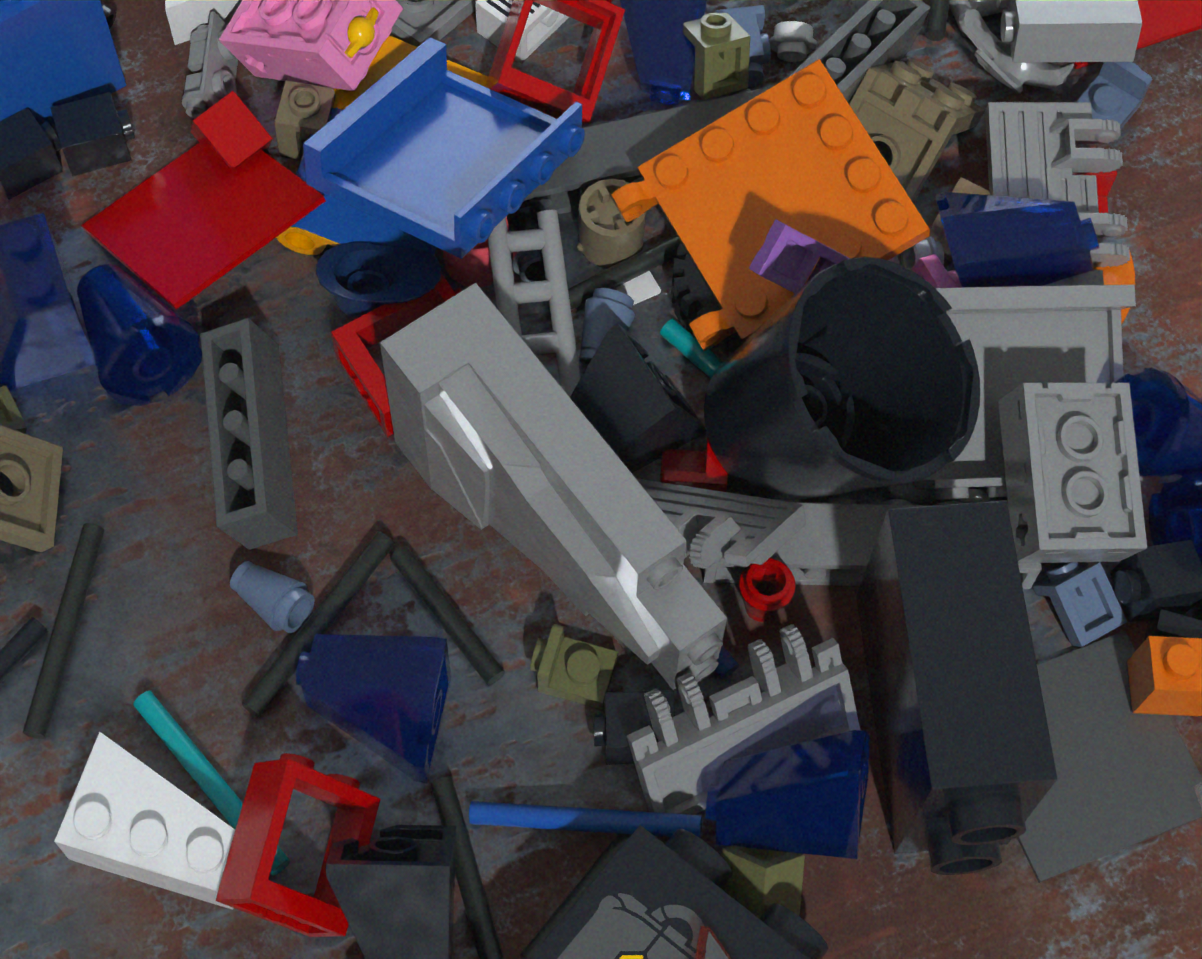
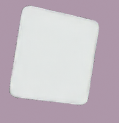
(640, 288)

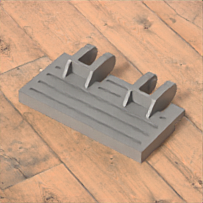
(1036, 155)
(726, 524)
(791, 709)

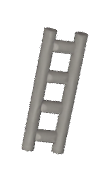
(553, 289)

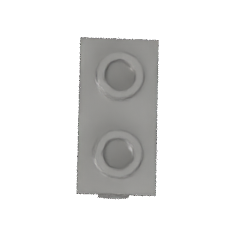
(216, 64)

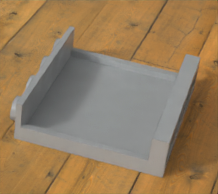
(1021, 339)

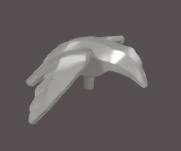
(997, 58)

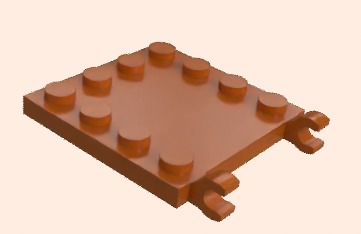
(778, 157)

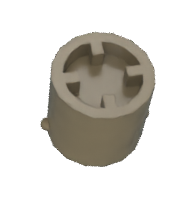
(602, 229)

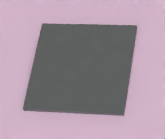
(1115, 768)

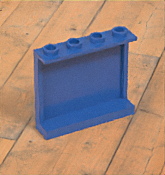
(54, 55)
(438, 152)

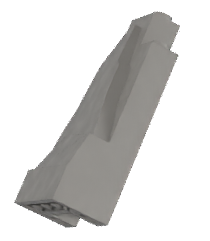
(522, 457)

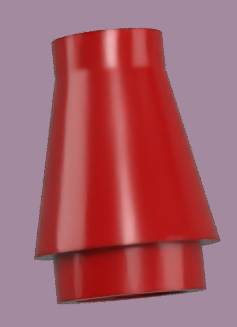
(766, 589)

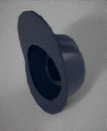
(375, 275)

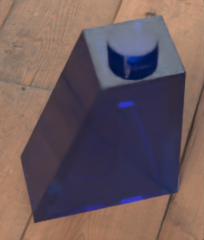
(660, 48)
(1015, 239)
(381, 693)
(795, 797)

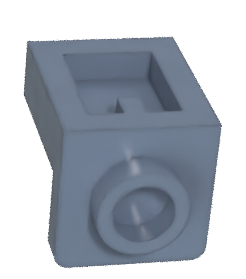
(1117, 91)
(1081, 600)

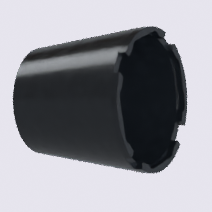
(845, 387)

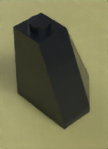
(633, 402)
(398, 891)

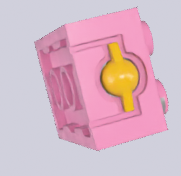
(310, 39)

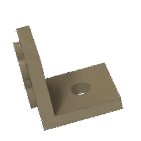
(913, 116)
(35, 473)

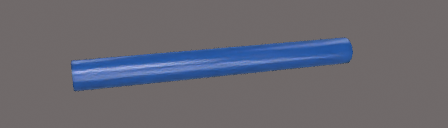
(581, 819)

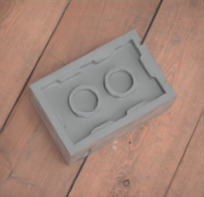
(1072, 472)

